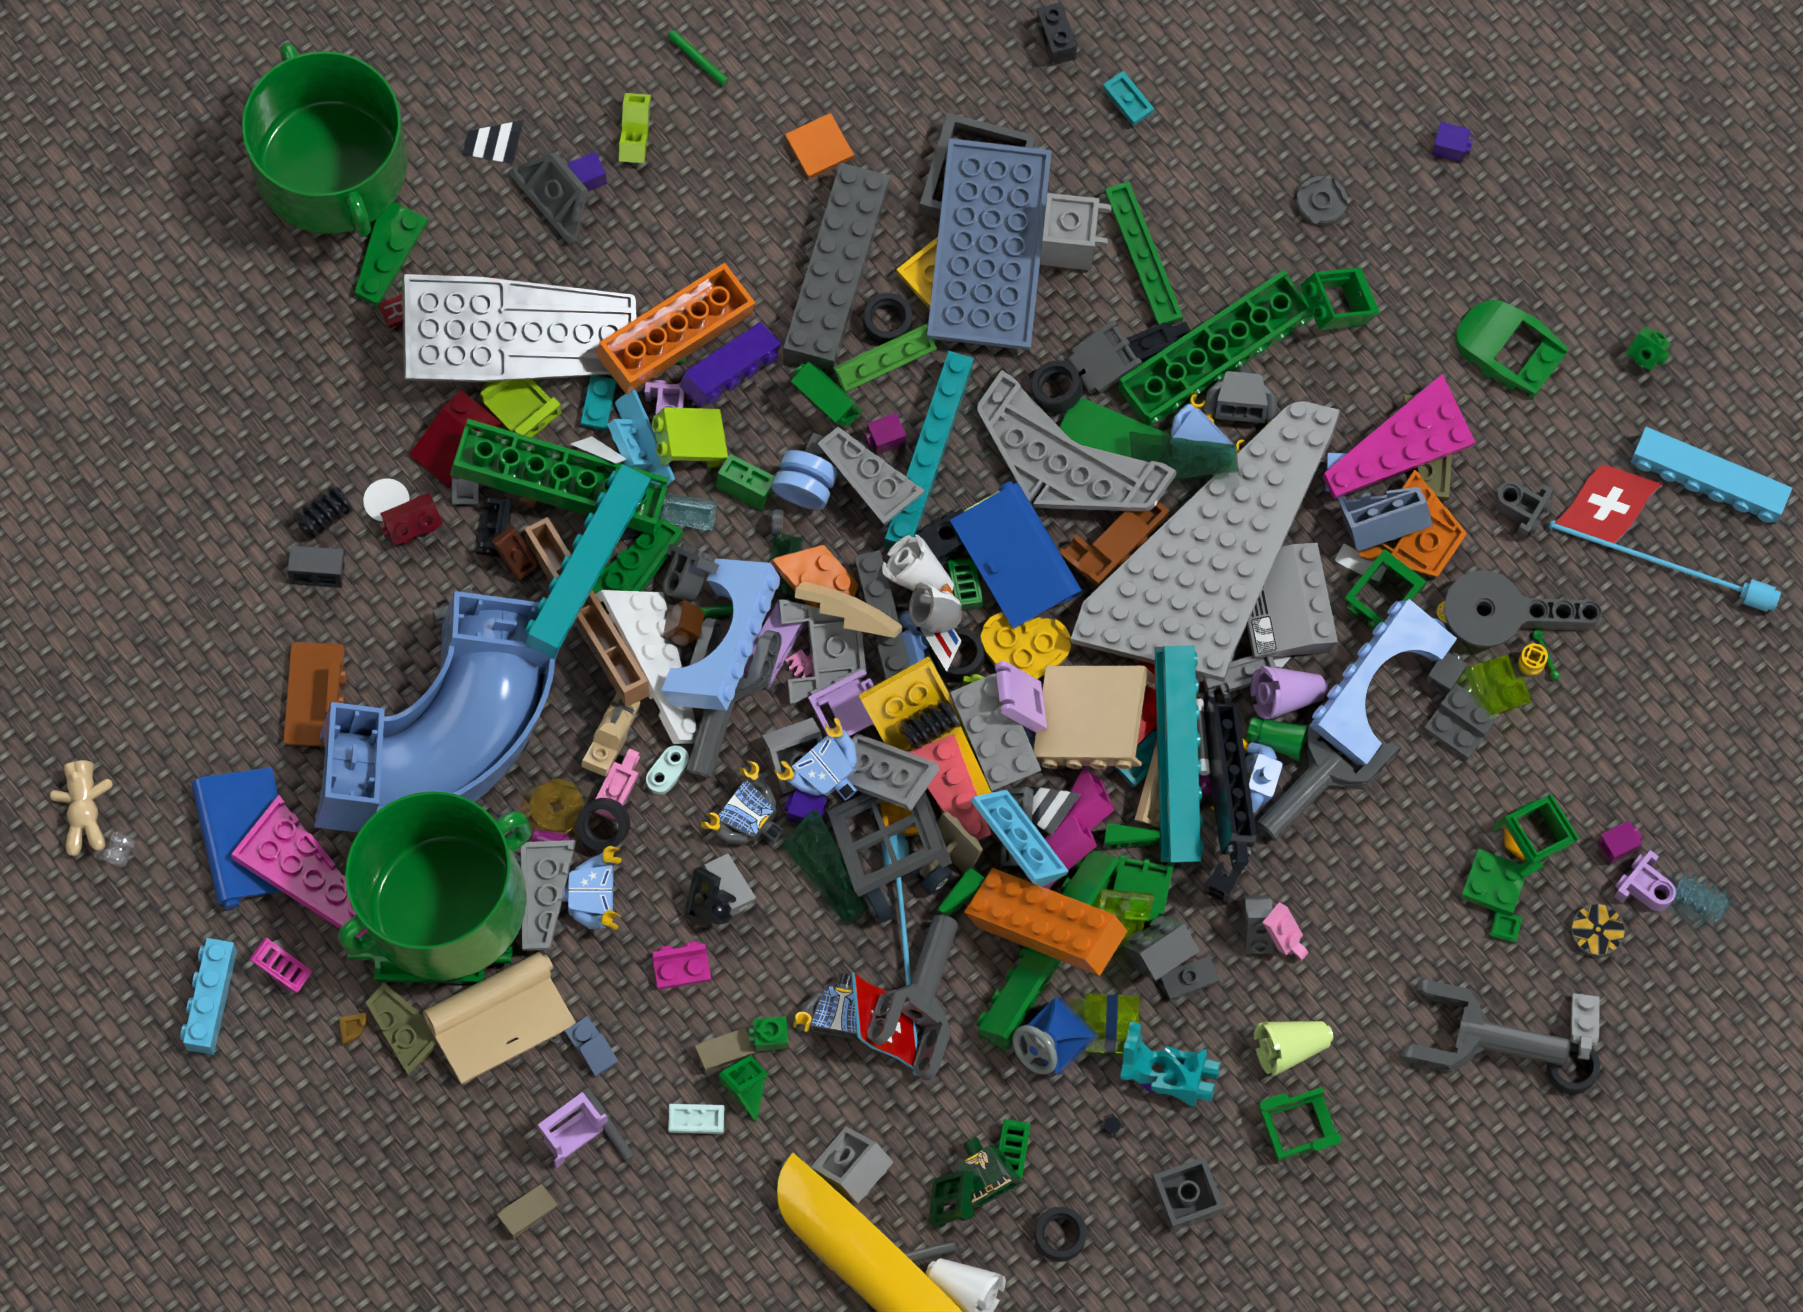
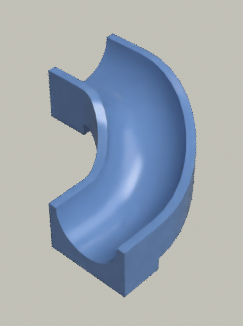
(456, 734)

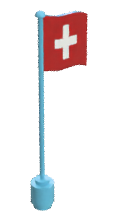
(1610, 507)
(903, 1043)

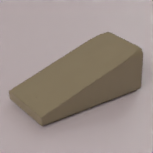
(724, 1050)
(526, 1211)

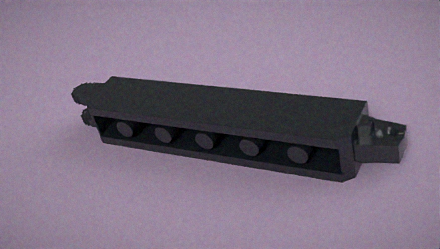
(1229, 780)

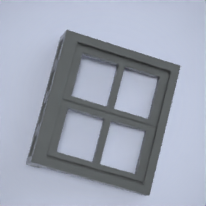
(921, 816)

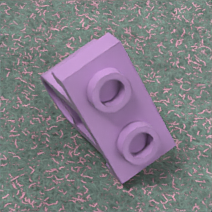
(667, 394)
(1644, 882)

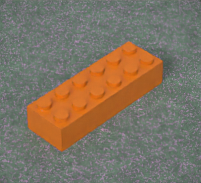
(675, 328)
(1046, 921)

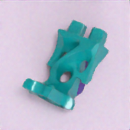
(1176, 1079)

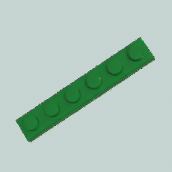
(1143, 254)

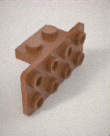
(313, 683)

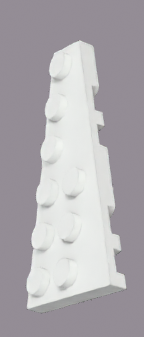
(641, 623)

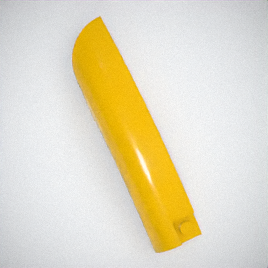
(854, 1245)

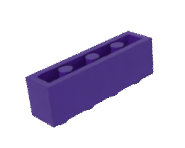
(730, 365)

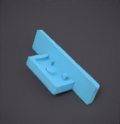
(636, 437)

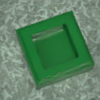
(1505, 927)

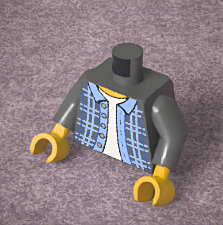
(747, 812)
(831, 1010)

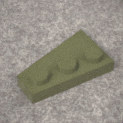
(402, 1027)

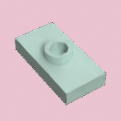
(696, 1118)

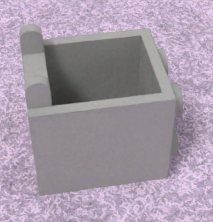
(1071, 231)

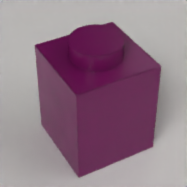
(885, 434)
(1620, 842)

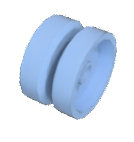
(804, 479)

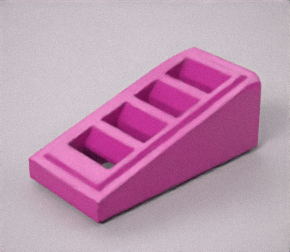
(298, 978)

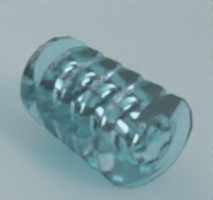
(1702, 896)

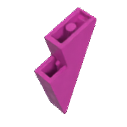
(1073, 835)

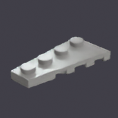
(874, 480)

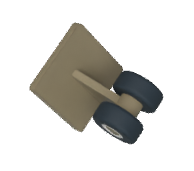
(963, 851)

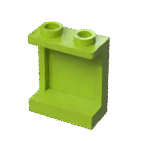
(520, 406)
(690, 435)

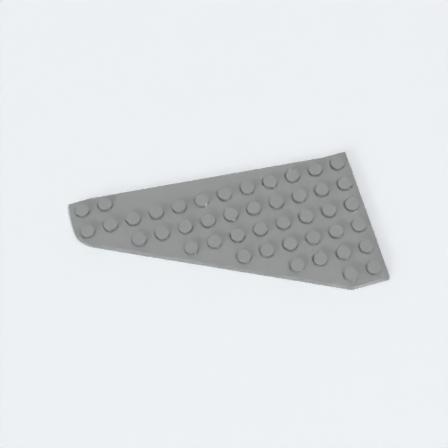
(1214, 555)

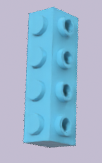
(209, 997)

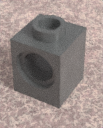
(1446, 673)

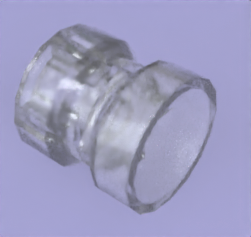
(118, 849)

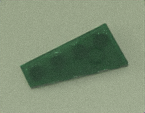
(1185, 456)
(823, 864)

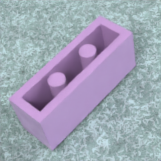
(789, 634)

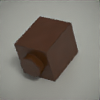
(683, 623)

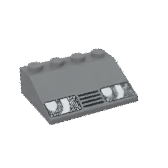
(1293, 607)

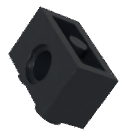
(1056, 33)
(942, 548)

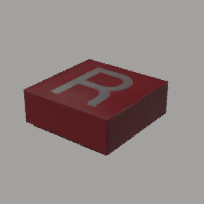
(392, 311)

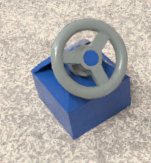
(1055, 1037)

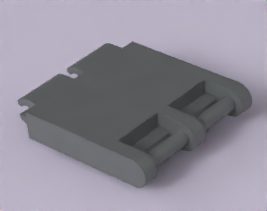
(1103, 358)

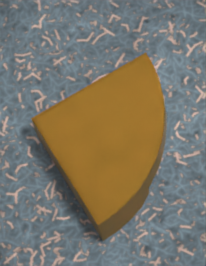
(352, 1027)

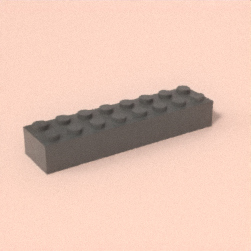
(836, 267)

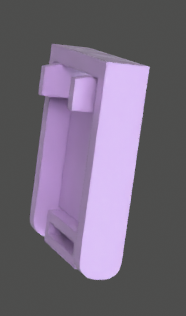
(1021, 697)
(844, 703)

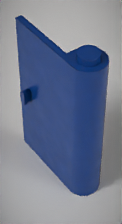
(1011, 539)
(227, 811)

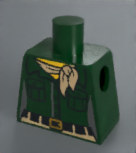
(991, 1171)

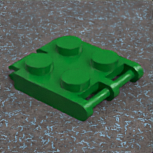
(1145, 881)

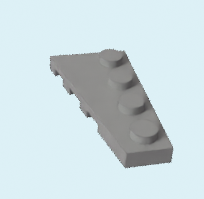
(545, 875)

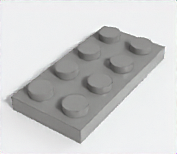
(997, 739)
(891, 772)

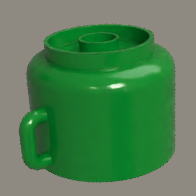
(325, 141)
(436, 885)

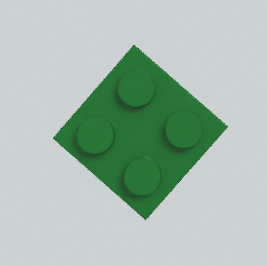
(1493, 883)

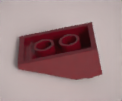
(441, 440)

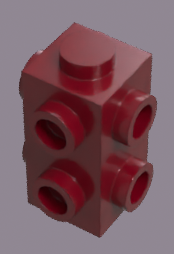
(410, 519)

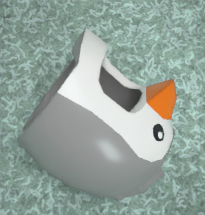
(936, 611)

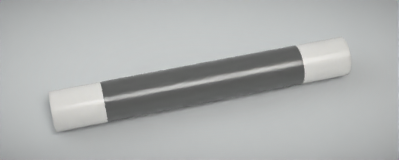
(1203, 748)

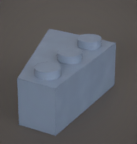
(1385, 516)

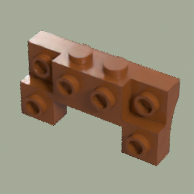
(1114, 545)

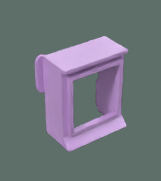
(575, 1131)

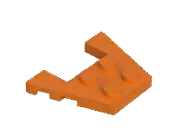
(1428, 549)

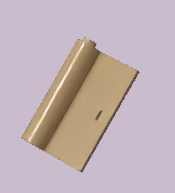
(501, 1008)

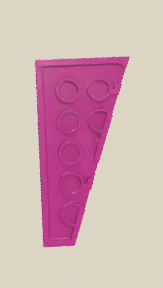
(1414, 436)
(296, 864)

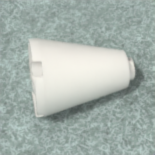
(913, 563)
(966, 1285)

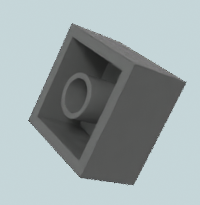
(1160, 947)
(1187, 1194)

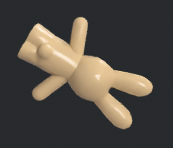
(82, 810)

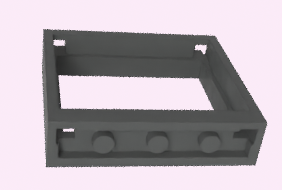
(954, 122)

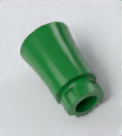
(1280, 736)

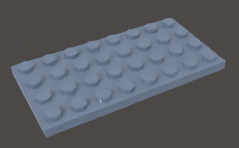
(989, 244)

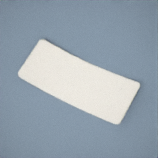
(1348, 557)

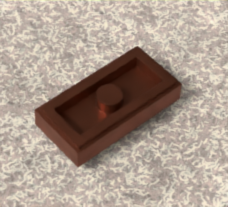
(515, 553)

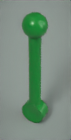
(1538, 636)

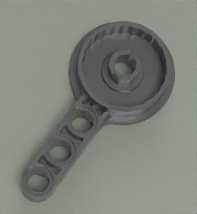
(1507, 610)

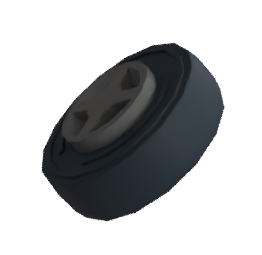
(879, 904)

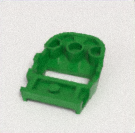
(1487, 331)

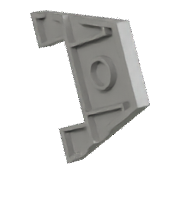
(834, 649)

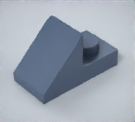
(591, 1046)

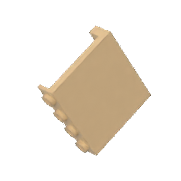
(1092, 716)

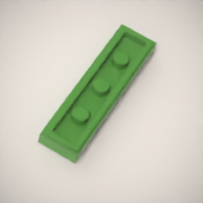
(884, 358)

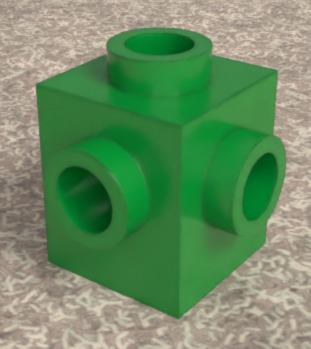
(1649, 349)

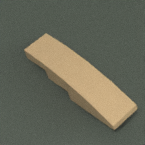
(857, 614)

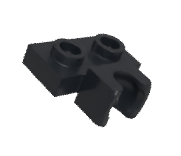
(706, 901)

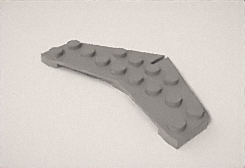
(1071, 473)

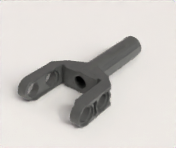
(715, 722)
(1324, 770)
(919, 1000)
(1479, 1034)

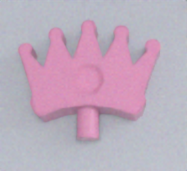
(803, 663)

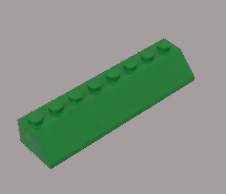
(1036, 969)

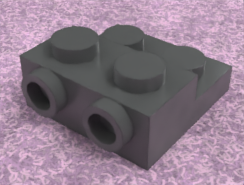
(1461, 721)

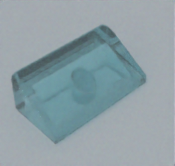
(690, 511)

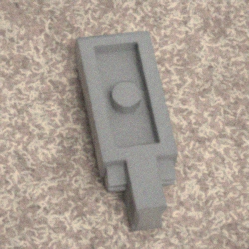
(1239, 674)
(1584, 1023)

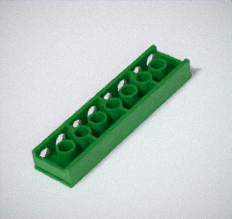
(1215, 348)
(547, 476)

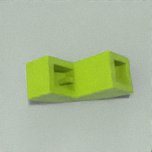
(634, 128)

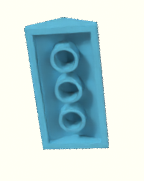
(1020, 837)

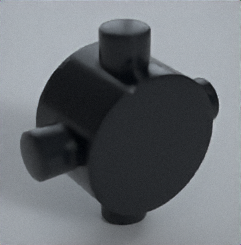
(1112, 1125)

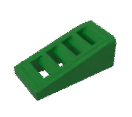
(971, 602)
(1126, 836)
(962, 892)
(1020, 1127)

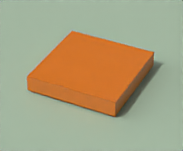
(819, 146)

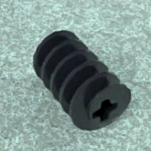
(322, 511)
(929, 723)

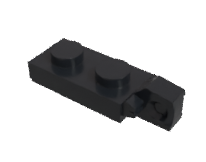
(1155, 339)

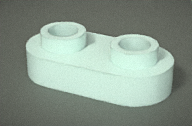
(668, 769)

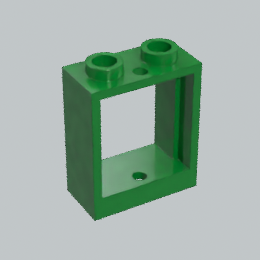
(1352, 283)
(826, 394)
(1397, 568)

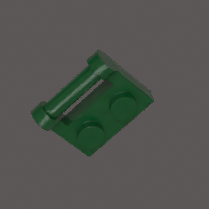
(948, 1191)

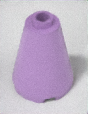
(1285, 690)

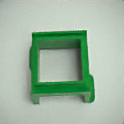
(1555, 820)
(1283, 1103)

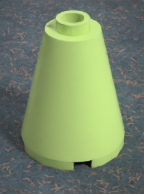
(1290, 1043)

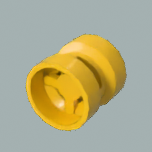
(1530, 664)

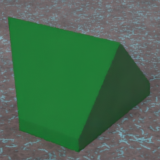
(745, 1084)

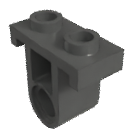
(1525, 507)
(687, 572)
(1255, 911)

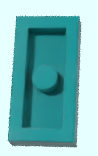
(1128, 98)
(598, 403)
(1144, 754)

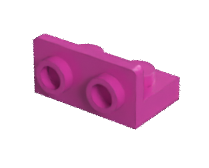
(681, 965)

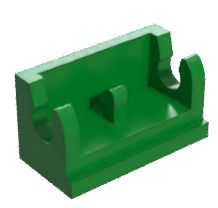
(745, 482)

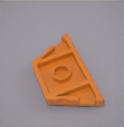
(817, 567)

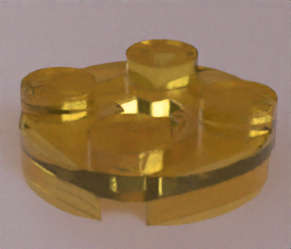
(549, 793)

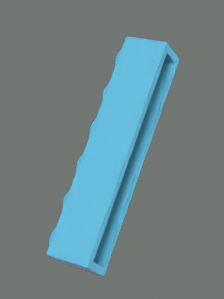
(1711, 475)

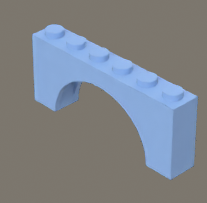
(714, 679)
(1343, 716)

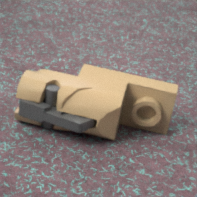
(610, 736)

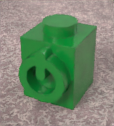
(769, 1033)

